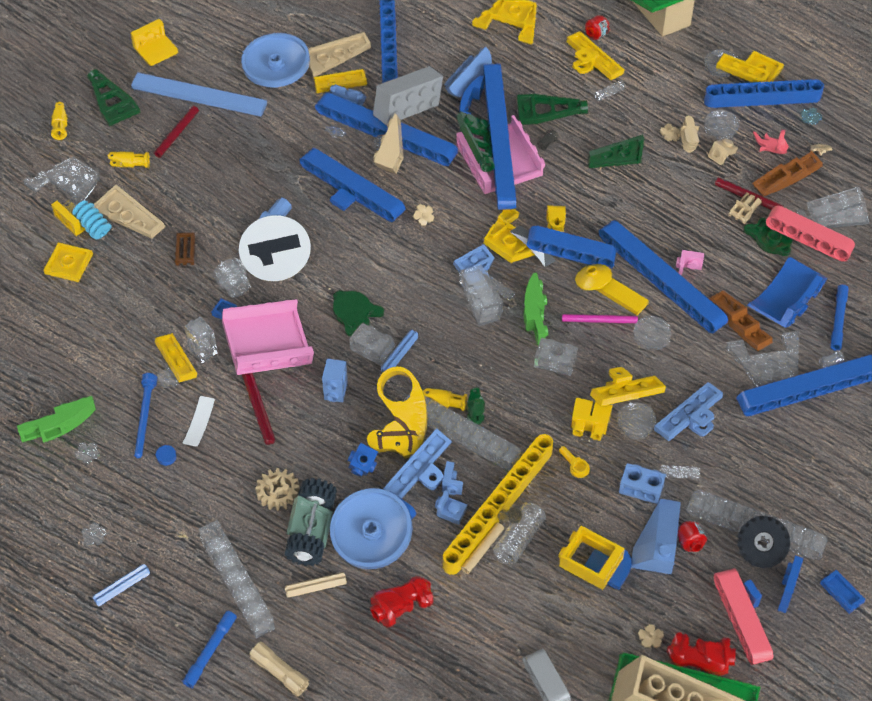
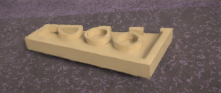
(336, 52)
(126, 211)

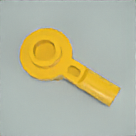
(579, 467)

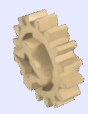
(276, 487)

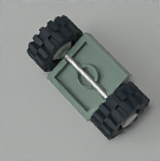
(310, 522)

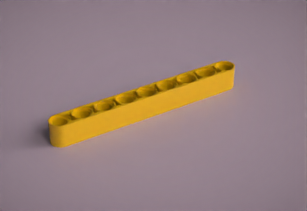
(492, 509)

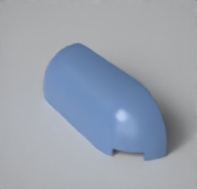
(467, 73)

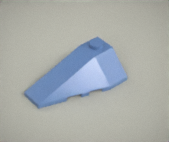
(658, 540)

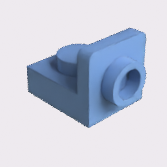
(449, 482)
(450, 509)

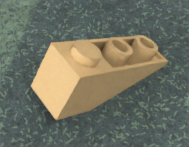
(391, 149)

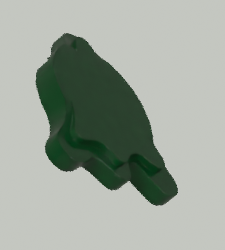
(769, 239)
(354, 309)

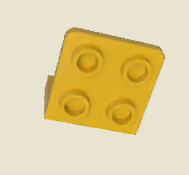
(153, 43)

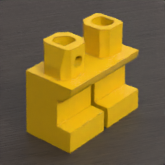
(596, 424)

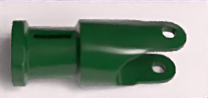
(475, 406)

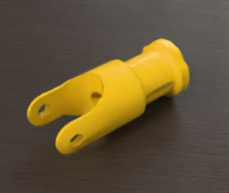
(59, 122)
(129, 159)
(447, 398)

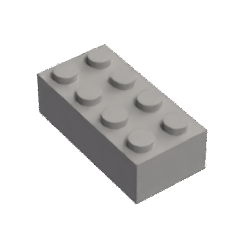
(408, 94)

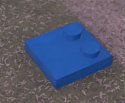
(789, 581)

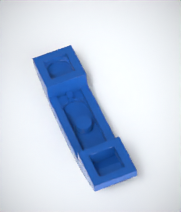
(473, 91)

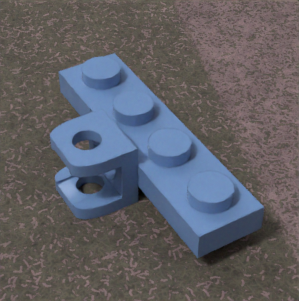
(691, 413)
(421, 466)

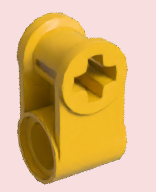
(556, 217)

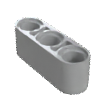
(545, 677)

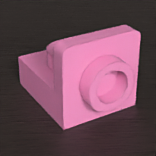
(690, 260)

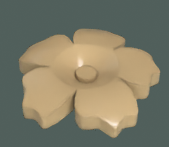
(670, 133)
(820, 148)
(424, 214)
(651, 637)

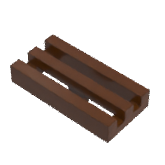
(185, 260)

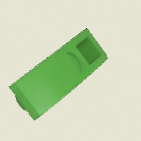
(534, 308)
(65, 419)

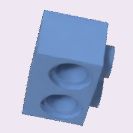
(334, 380)
(641, 486)

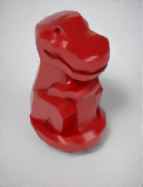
(394, 601)
(707, 656)

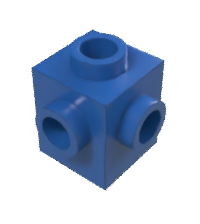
(365, 454)

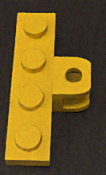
(591, 55)
(624, 388)

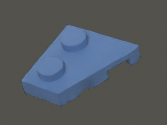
(476, 257)

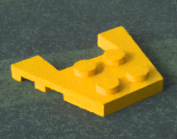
(514, 12)
(504, 242)

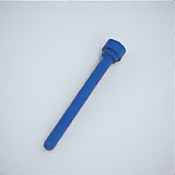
(148, 381)

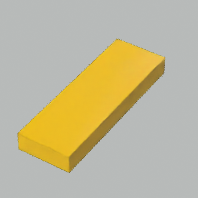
(742, 69)
(344, 79)
(624, 296)
(175, 357)

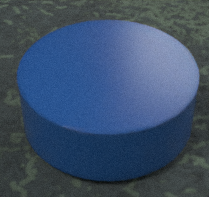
(166, 455)

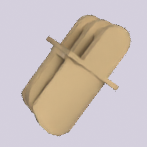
(689, 134)
(744, 208)

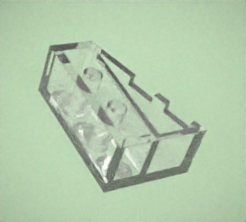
(840, 209)
(481, 295)

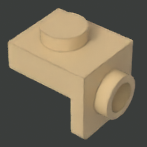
(721, 150)

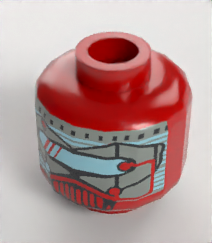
(597, 27)
(691, 535)

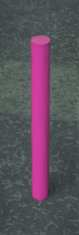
(599, 318)

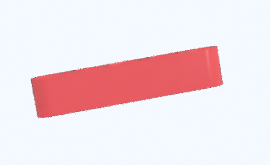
(810, 233)
(743, 616)

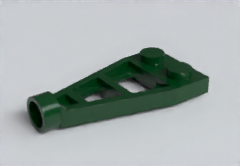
(527, 108)
(117, 112)
(471, 124)

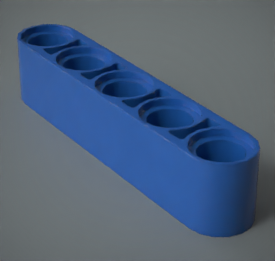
(570, 246)

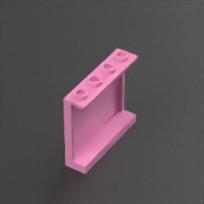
(524, 157)
(266, 337)

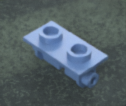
(351, 95)

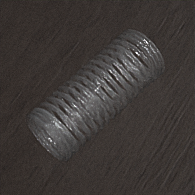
(509, 549)

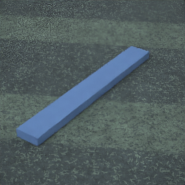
(199, 94)

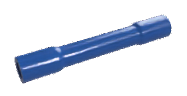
(837, 334)
(197, 668)

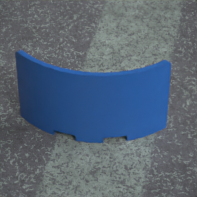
(789, 293)

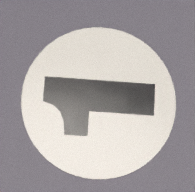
(274, 248)

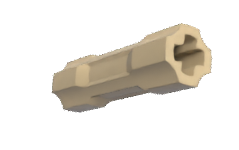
(288, 676)

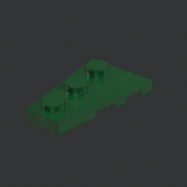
(619, 153)

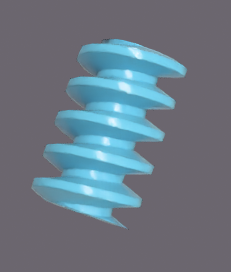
(91, 219)

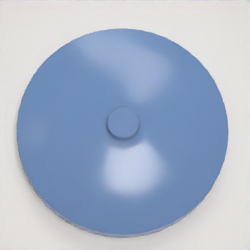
(275, 60)
(371, 528)

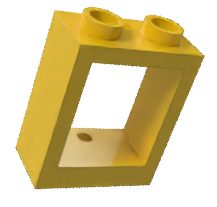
(599, 543)

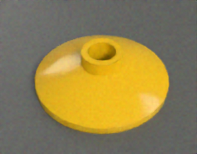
(593, 277)

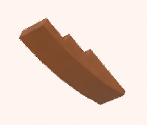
(786, 175)
(741, 322)

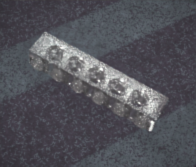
(236, 579)

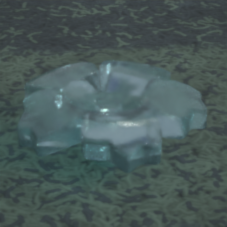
(811, 116)

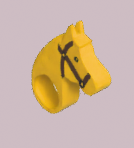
(410, 423)

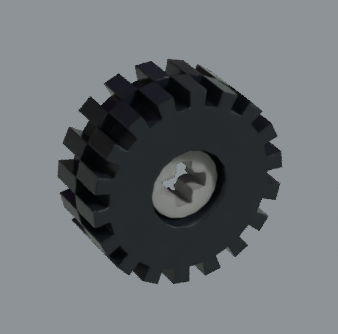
(755, 553)

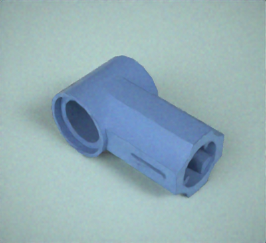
(280, 208)

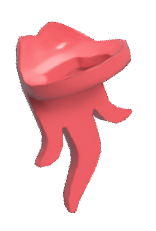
(772, 144)

